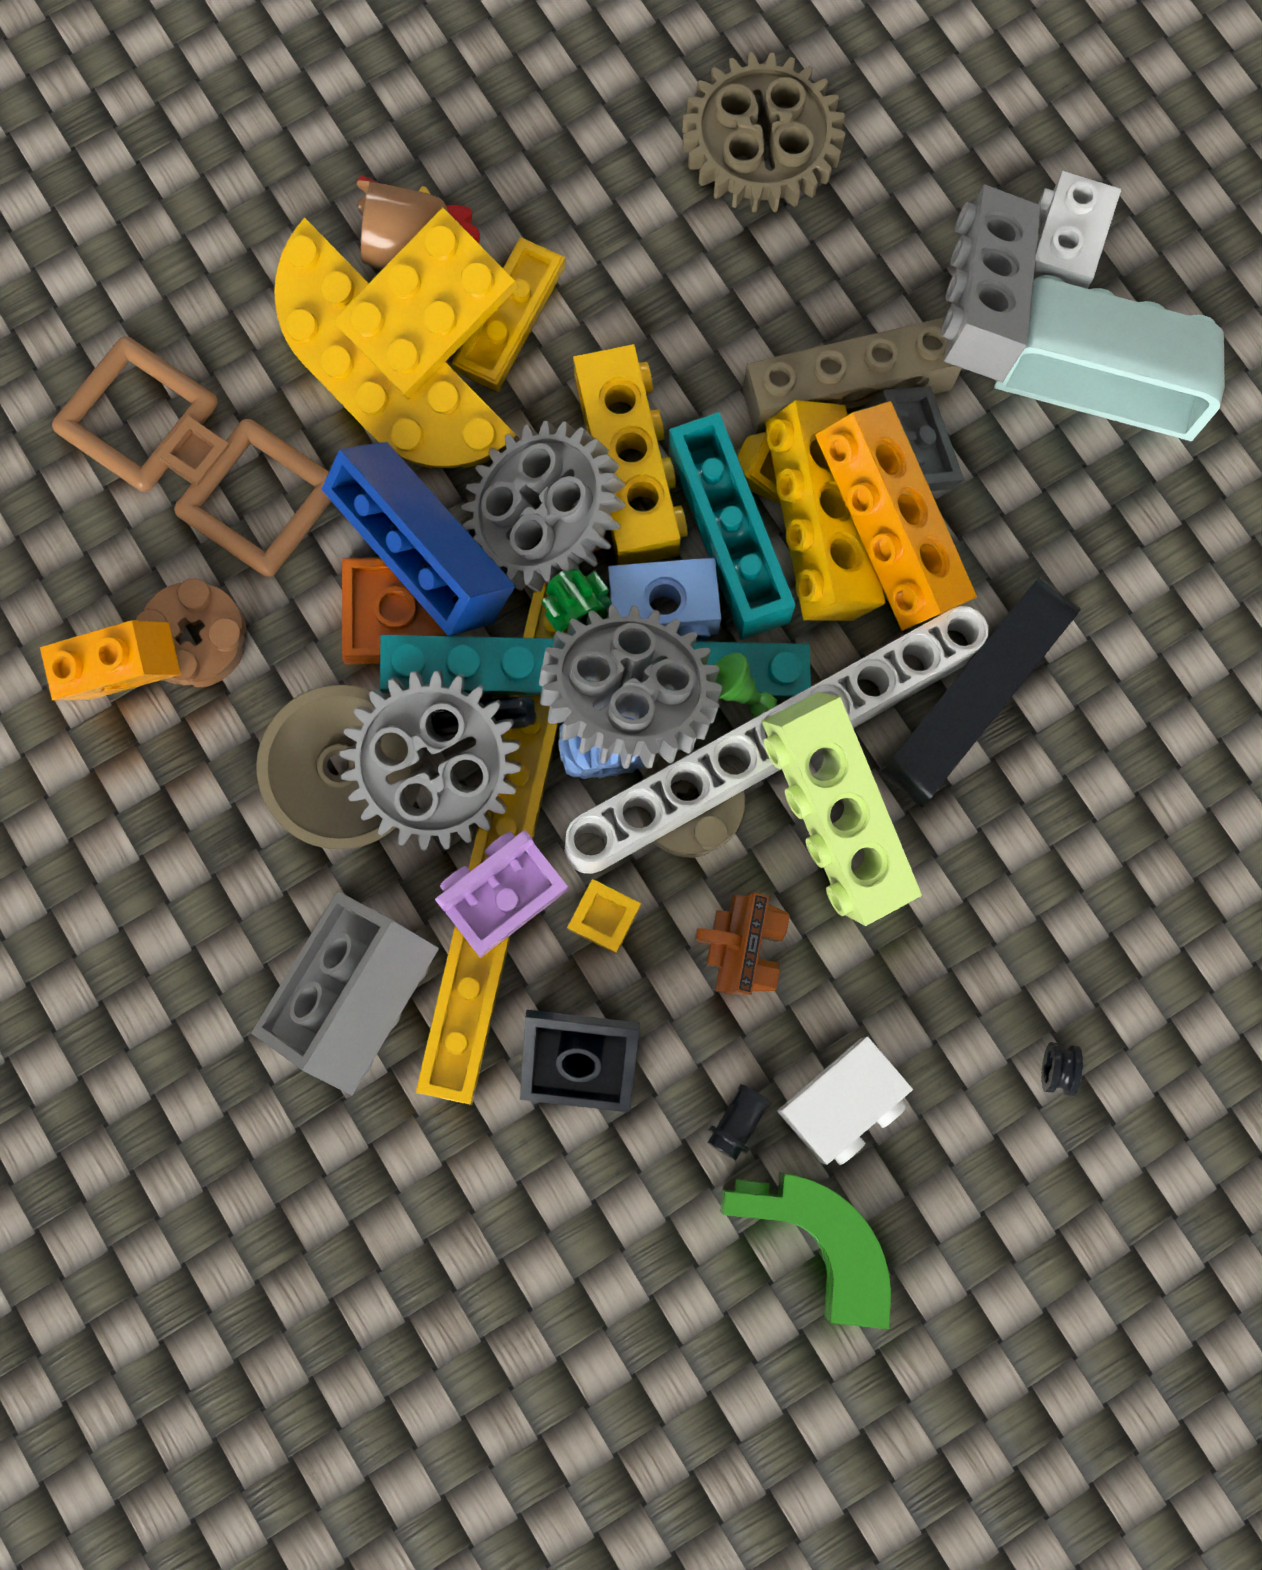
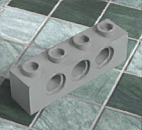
(991, 283)

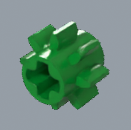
(573, 597)

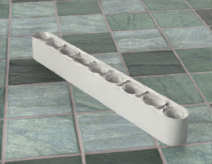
(883, 667)

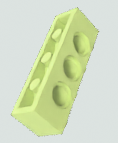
(884, 877)

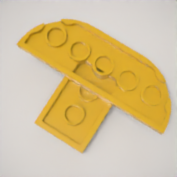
(389, 339)

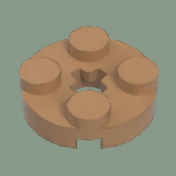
(221, 637)

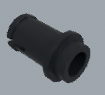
(738, 1122)

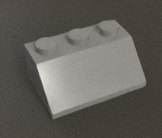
(344, 993)

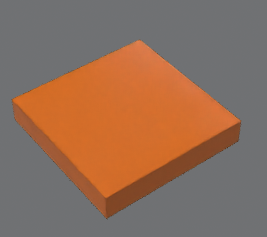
(376, 606)

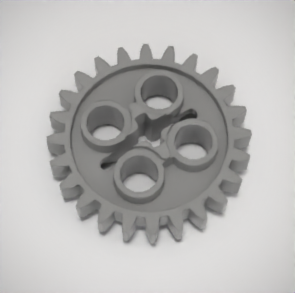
(544, 503)
(642, 662)
(409, 715)

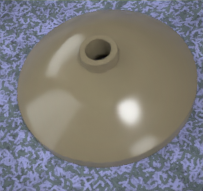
(296, 776)

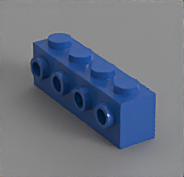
(417, 537)

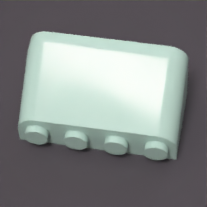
(1120, 359)

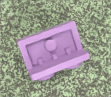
(500, 891)

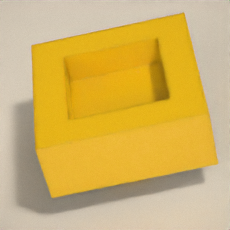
(604, 916)

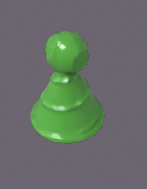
(740, 685)

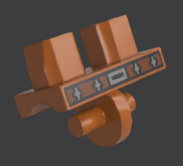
(737, 944)

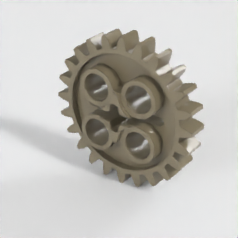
(807, 127)

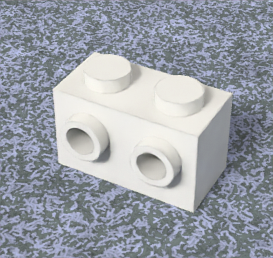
(1074, 228)
(846, 1102)

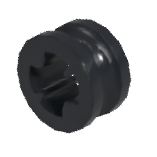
(1062, 1069)

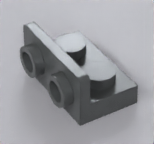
(925, 433)

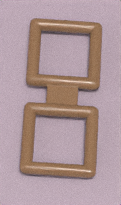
(194, 455)

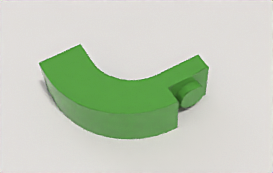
(855, 1264)

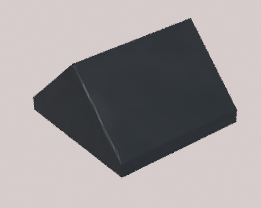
(578, 1060)

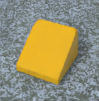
(758, 466)

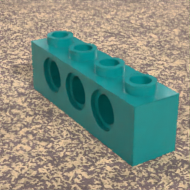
(730, 526)

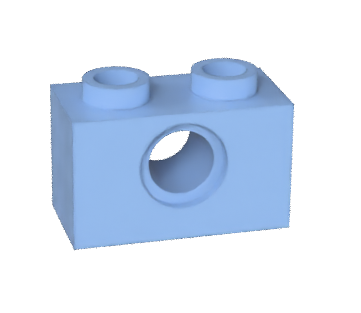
(687, 582)

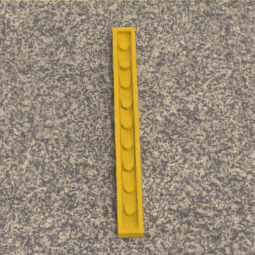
(472, 982)

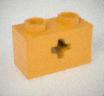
(110, 660)

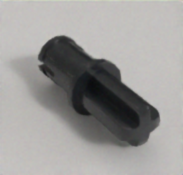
(516, 708)

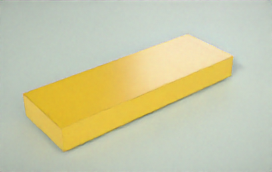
(498, 341)

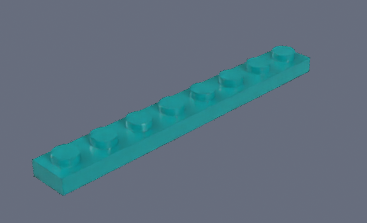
(515, 664)

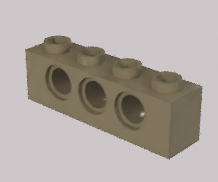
(850, 371)

